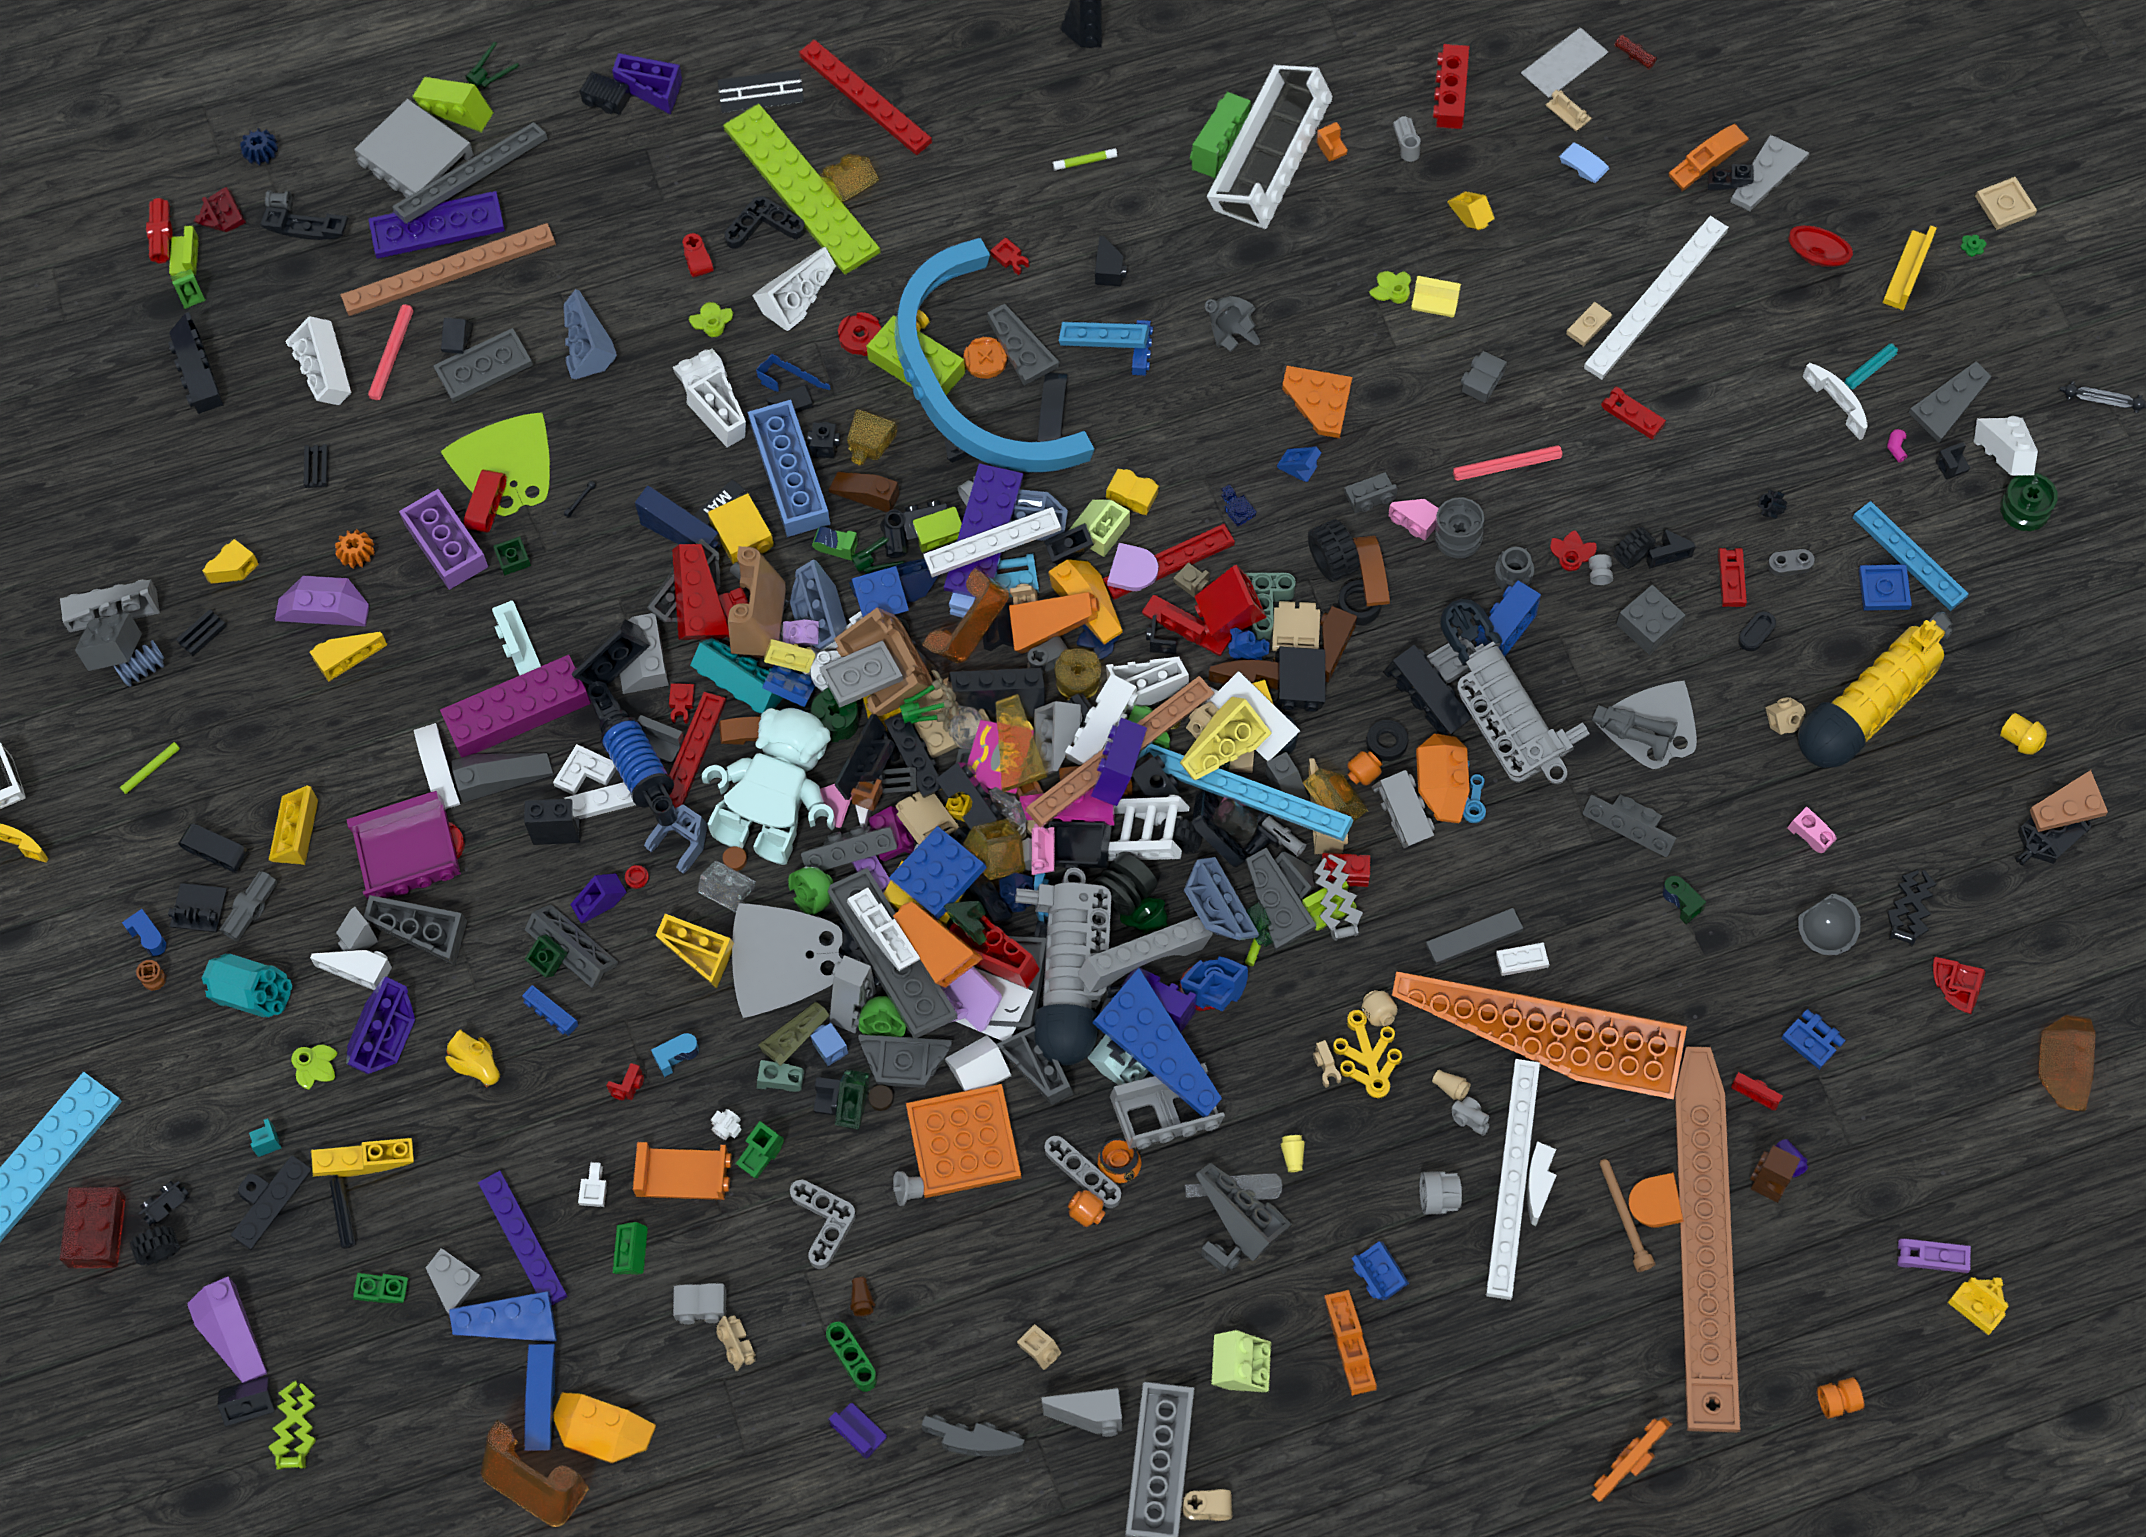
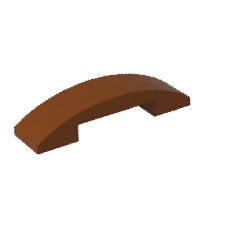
(1372, 571)

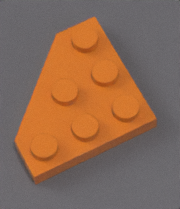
(1319, 397)

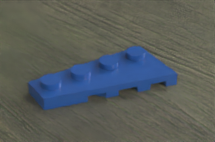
(514, 1318)

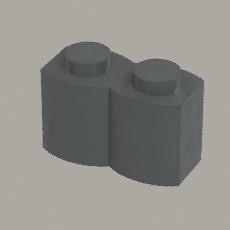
(1483, 377)

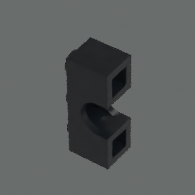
(961, 780)

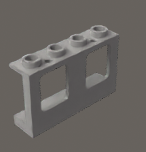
(1156, 1094)

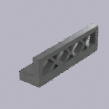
(579, 959)

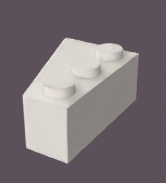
(717, 408)
(2008, 442)
(1153, 680)

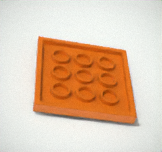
(963, 1140)

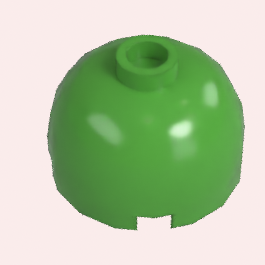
(811, 889)
(881, 1018)

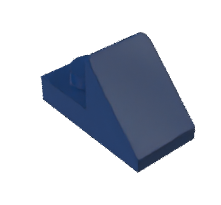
(1300, 462)

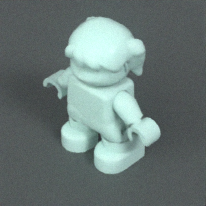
(772, 785)

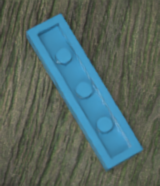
(1103, 335)

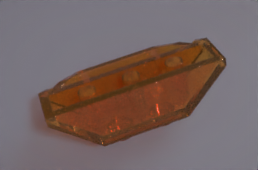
(2068, 1061)

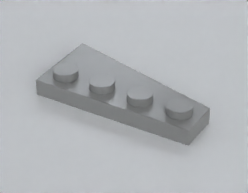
(1770, 167)

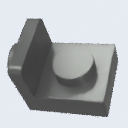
(1217, 1257)

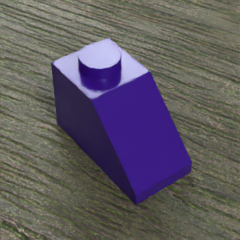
(598, 896)

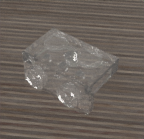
(725, 885)

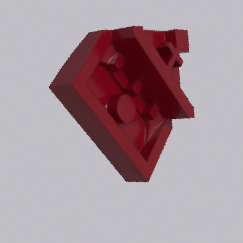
(220, 212)

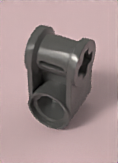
(1046, 654)

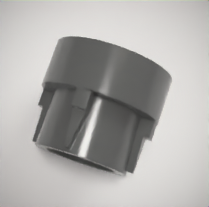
(1513, 566)

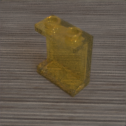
(1334, 793)

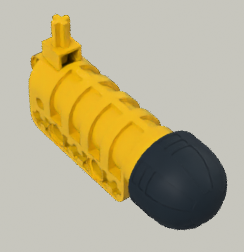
(1841, 728)

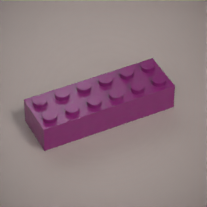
(515, 706)

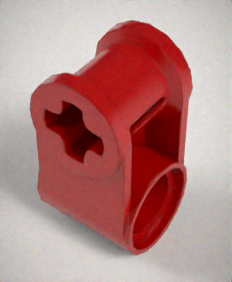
(696, 255)

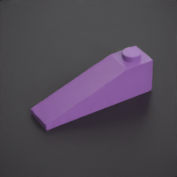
(224, 1324)

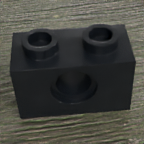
(1145, 769)

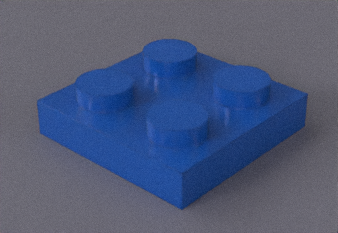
(1885, 587)
(880, 590)
(789, 685)

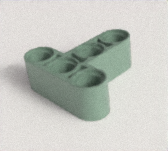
(1271, 594)

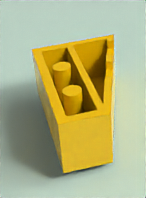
(698, 947)

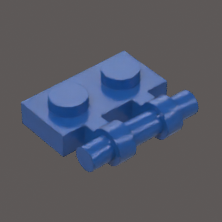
(1810, 1044)

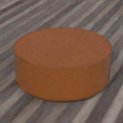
(735, 858)

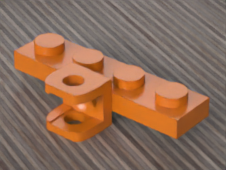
(1633, 1458)

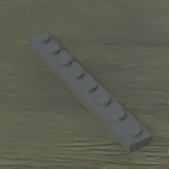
(469, 173)

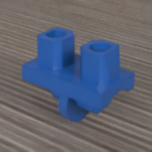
(1246, 645)

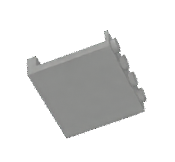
(411, 149)

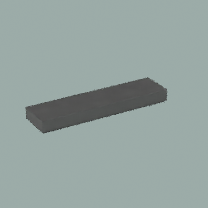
(1474, 936)

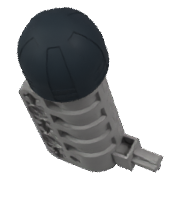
(1065, 1021)

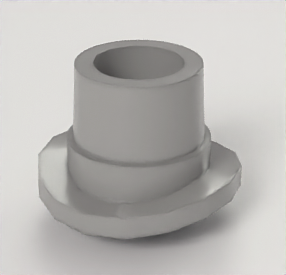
(907, 1187)

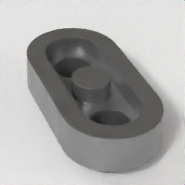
(1792, 562)

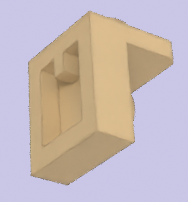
(1039, 1346)

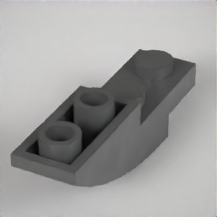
(982, 1442)

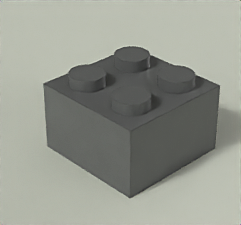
(1650, 619)
(108, 641)

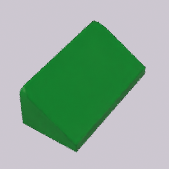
(630, 1248)

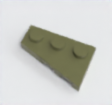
(790, 1036)

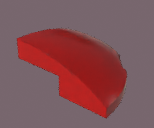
(1958, 983)

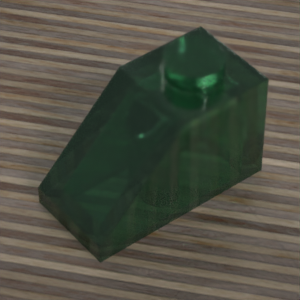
(852, 1098)

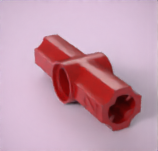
(159, 230)

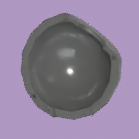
(1830, 925)

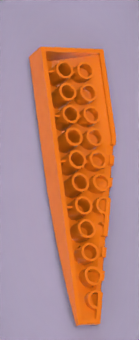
(1563, 1036)

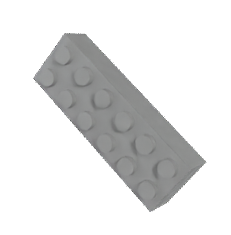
(1160, 1461)

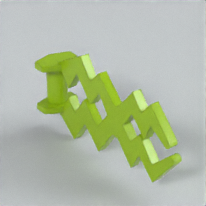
(293, 1417)

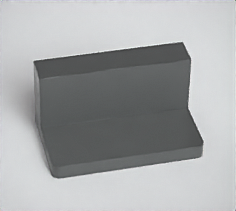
(663, 738)

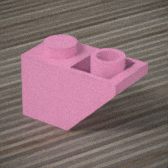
(1415, 515)

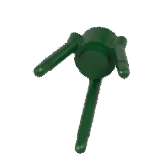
(478, 75)
(864, 559)

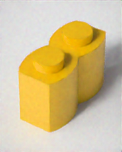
(1132, 491)

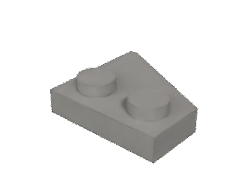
(451, 1279)

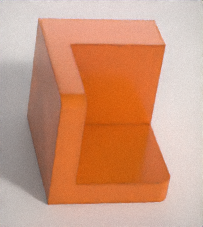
(1330, 142)

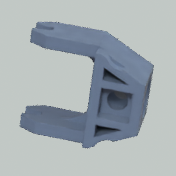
(688, 825)

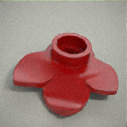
(1573, 549)

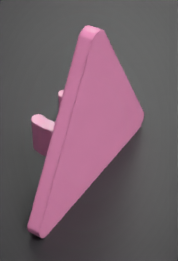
(836, 801)

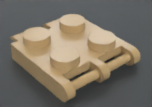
(1296, 626)
(924, 815)

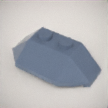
(1035, 501)
(817, 599)
(1217, 901)

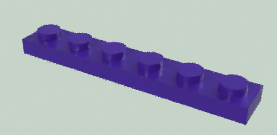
(521, 1237)

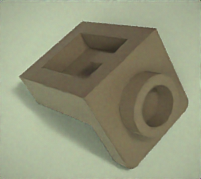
(1192, 579)

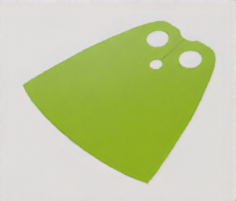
(507, 447)

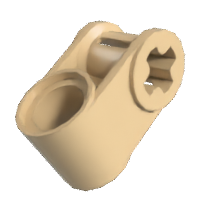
(1211, 1505)

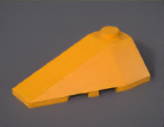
(1081, 577)

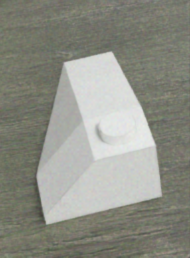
(792, 292)

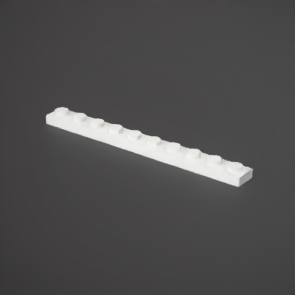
(1655, 297)
(1513, 1179)

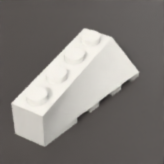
(320, 360)
(1111, 706)

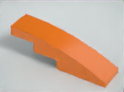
(1350, 1342)

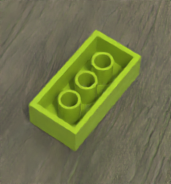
(945, 364)

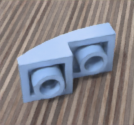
(1584, 162)

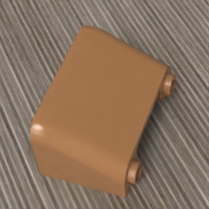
(758, 622)
(886, 627)

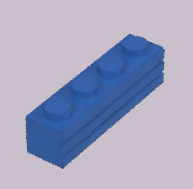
(1141, 355)
(552, 1012)

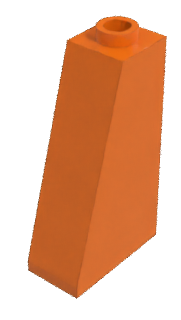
(1044, 619)
(938, 947)

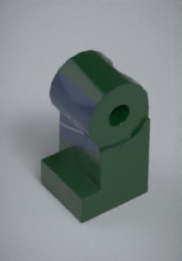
(1684, 897)

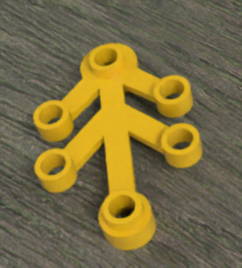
(1368, 1057)

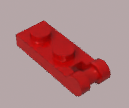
(1633, 413)
(1732, 577)

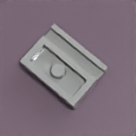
(1447, 661)

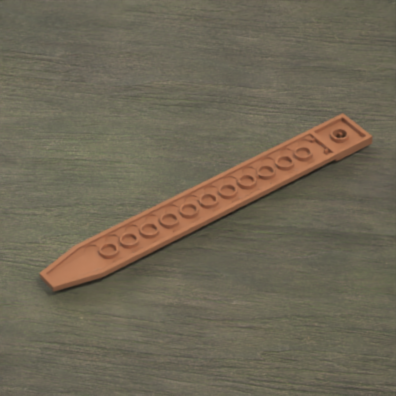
(1706, 1245)

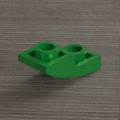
(380, 1288)

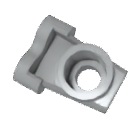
(1469, 1113)

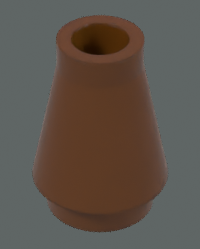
(861, 1298)

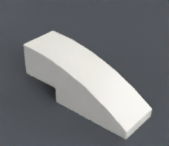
(1539, 1180)

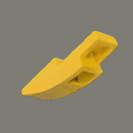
(362, 1159)

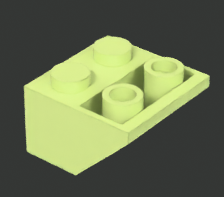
(1105, 523)
(1241, 1362)

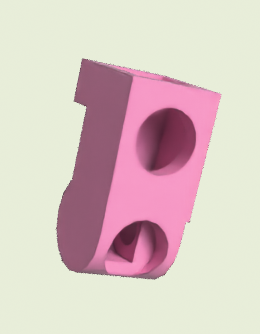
(1813, 830)

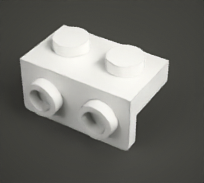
(698, 367)

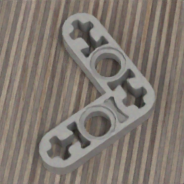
(833, 1220)

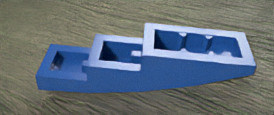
(539, 1396)

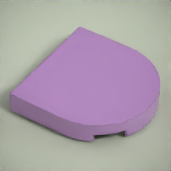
(1133, 568)

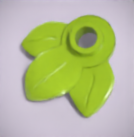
(1392, 287)
(711, 319)
(316, 1068)

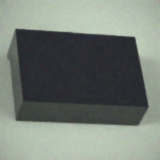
(1081, 844)

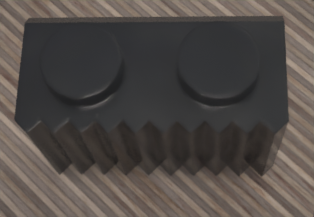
(605, 93)

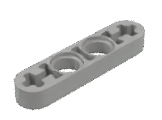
(1084, 1170)

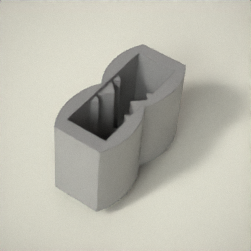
(699, 1302)

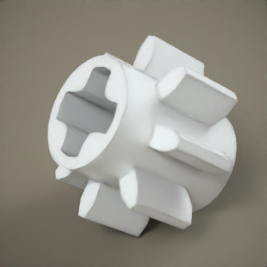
(726, 1124)

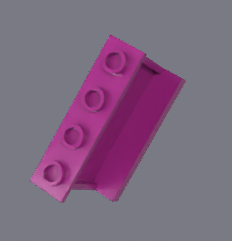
(404, 846)

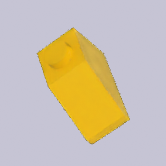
(1472, 209)

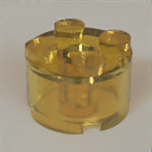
(1078, 673)

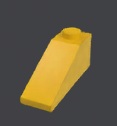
(343, 653)

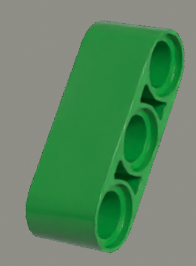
(845, 1346)

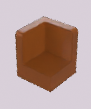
(867, 794)

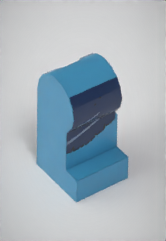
(675, 1051)

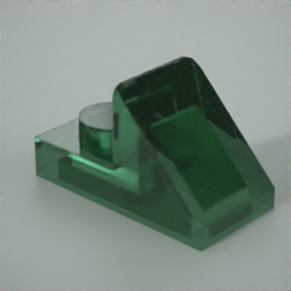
(967, 917)

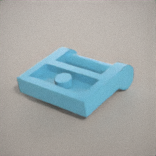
(1012, 579)

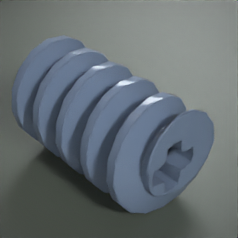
(140, 664)

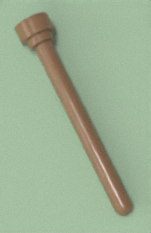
(1643, 1260)

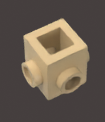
(1785, 715)
(1200, 718)

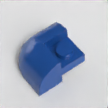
(1215, 982)

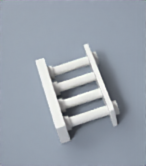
(1145, 848)

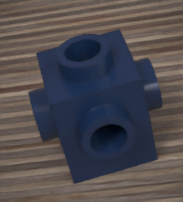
(1008, 890)

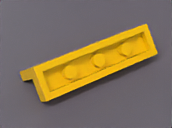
(1908, 268)

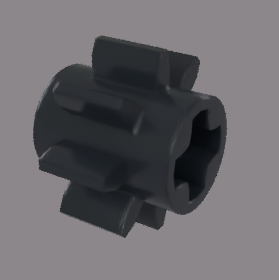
(1772, 504)

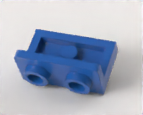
(1379, 1271)

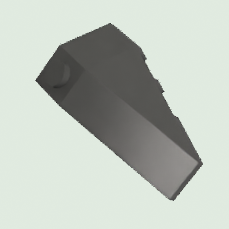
(491, 773)
(1248, 1221)

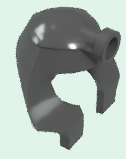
(1231, 316)

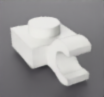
(593, 1189)

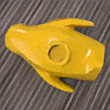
(472, 1058)

